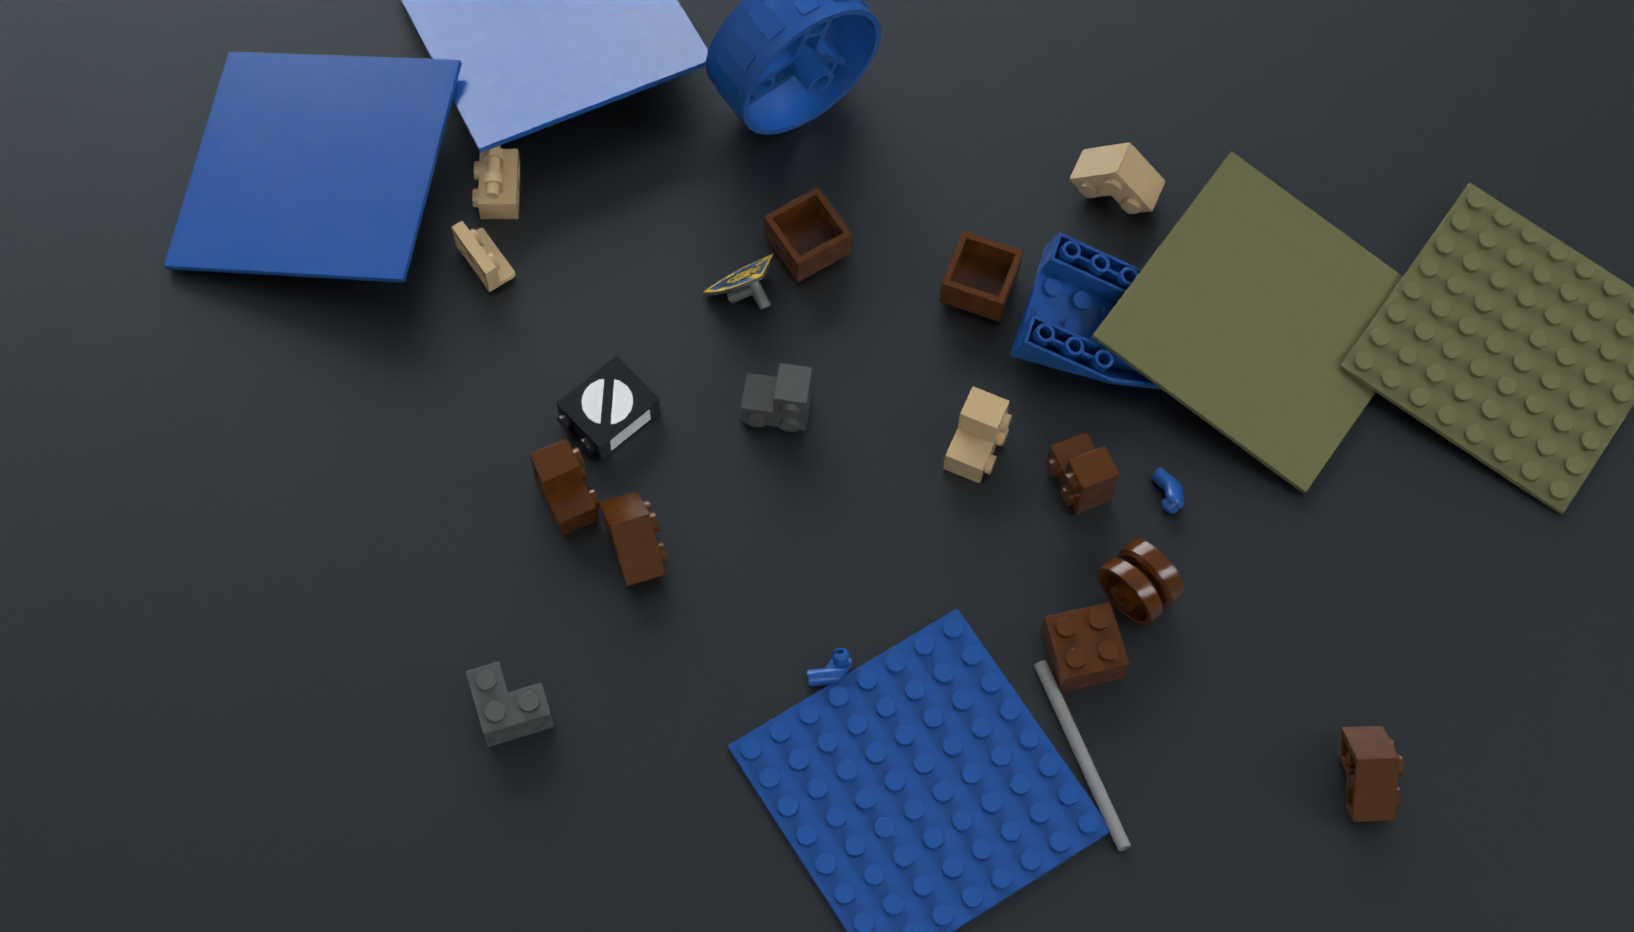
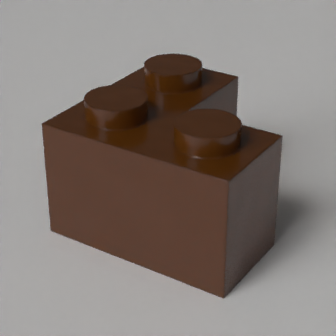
(1083, 472)
(561, 479)
(632, 533)
(1371, 773)

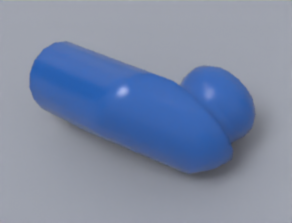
(1172, 488)
(834, 671)

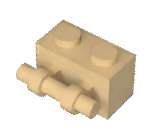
(498, 184)

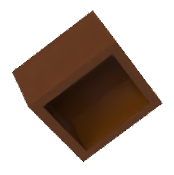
(807, 234)
(981, 276)
(1084, 647)

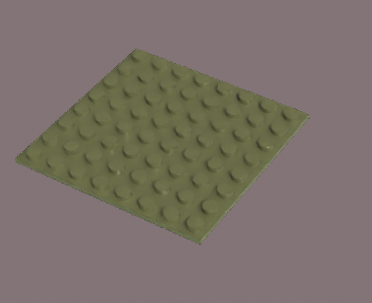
(1253, 318)
(1506, 348)

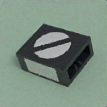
(608, 408)

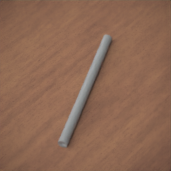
(1082, 755)

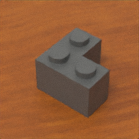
(778, 400)
(505, 713)

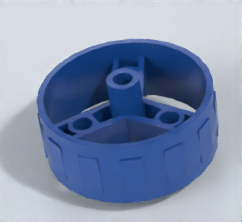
(790, 58)

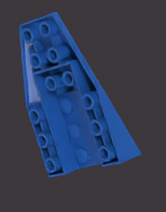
(1067, 305)

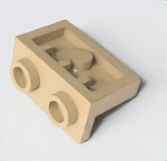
(482, 256)

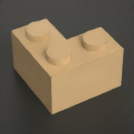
(1121, 173)
(980, 429)

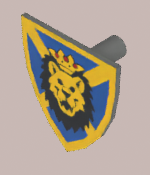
(745, 283)

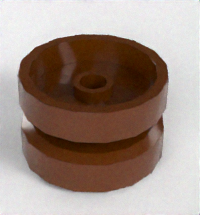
(1140, 581)

